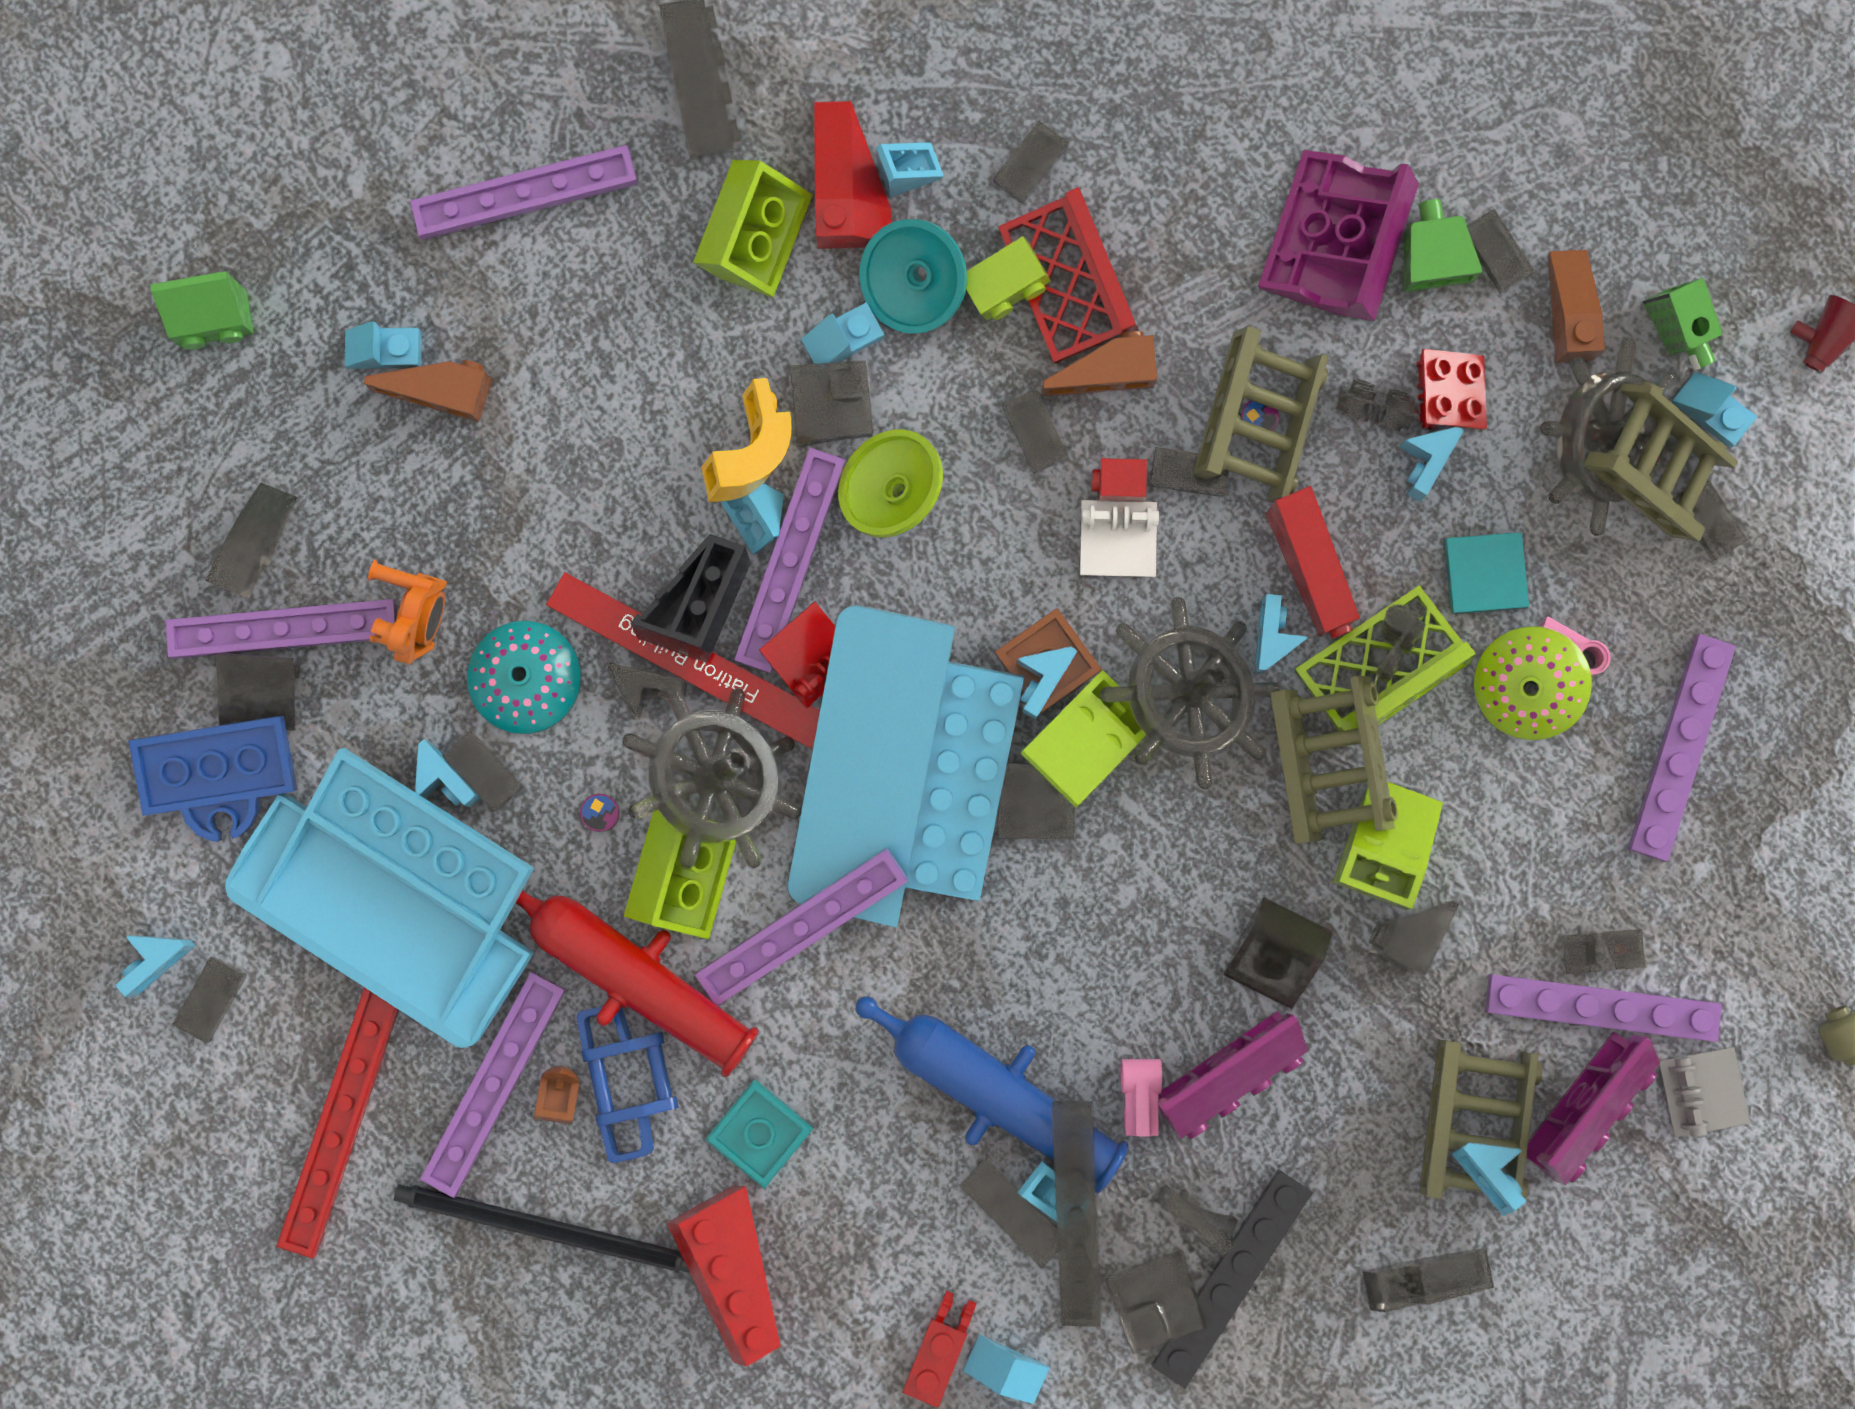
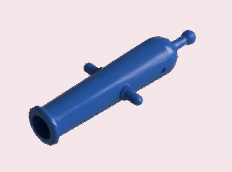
(984, 1085)

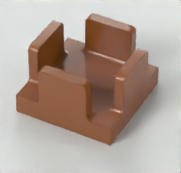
(1047, 635)

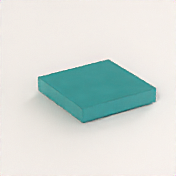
(1486, 573)
(759, 1133)

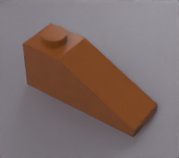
(1574, 307)
(1116, 366)
(439, 386)

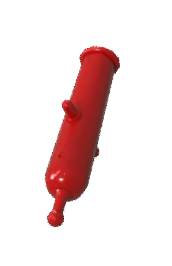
(636, 979)

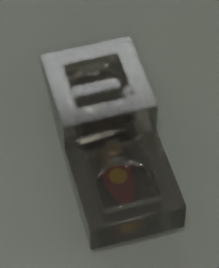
(1604, 951)

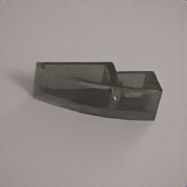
(251, 540)
(1427, 1280)

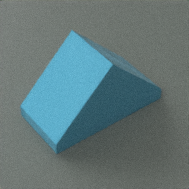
(907, 166)
(1005, 1370)

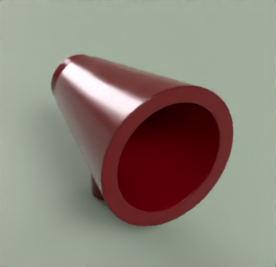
(1832, 334)

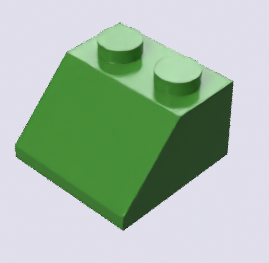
(203, 310)

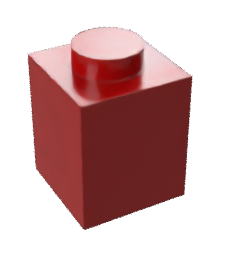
(1120, 480)

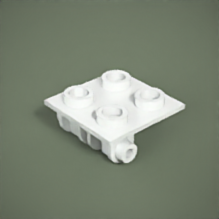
(1118, 538)

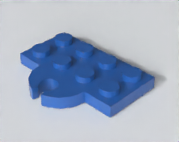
(214, 772)

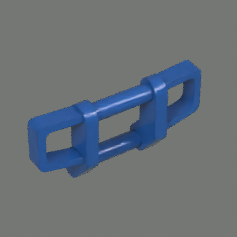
(607, 1114)

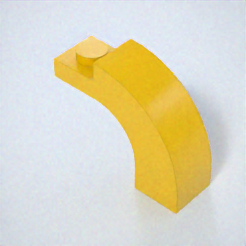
(742, 471)

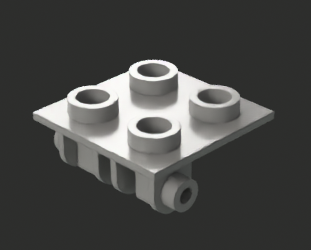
(1704, 1092)

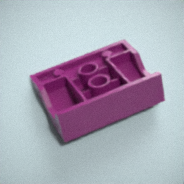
(1339, 234)
(1232, 1073)
(1592, 1106)

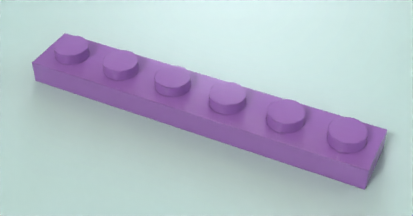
(523, 192)
(791, 555)
(276, 628)
(1681, 747)
(801, 926)
(1603, 1008)
(493, 1084)

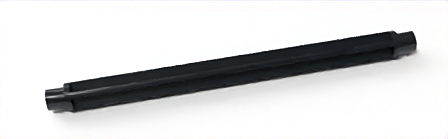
(541, 1227)

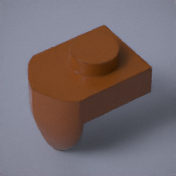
(557, 1095)

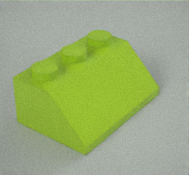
(753, 227)
(674, 895)

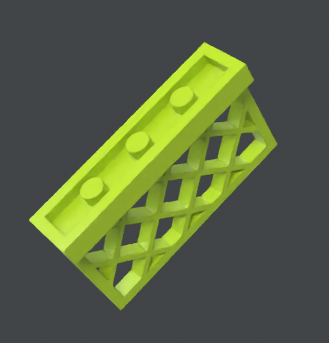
(1411, 685)

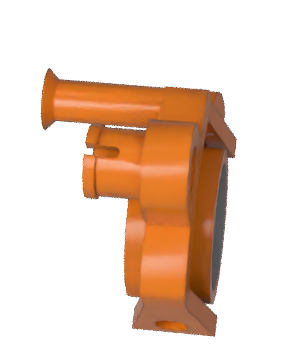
(417, 615)

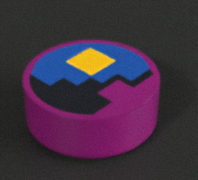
(1260, 415)
(599, 812)

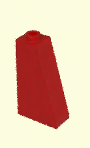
(1313, 562)

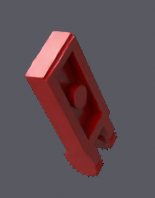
(938, 1354)

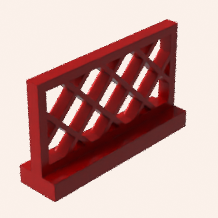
(1098, 264)

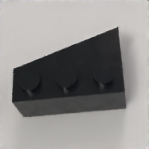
(697, 601)

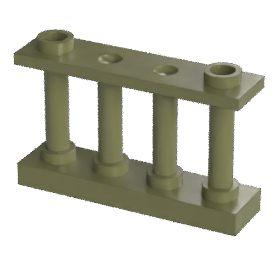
(1226, 421)
(1636, 483)
(1297, 747)
(1447, 1099)

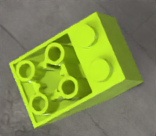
(1085, 741)
(1392, 861)

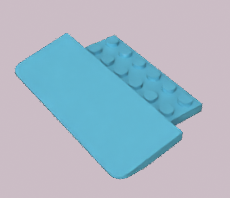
(904, 761)
(389, 896)

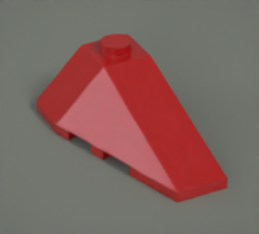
(847, 184)

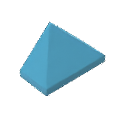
(757, 516)

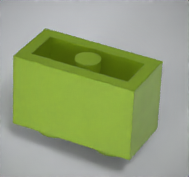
(1006, 279)

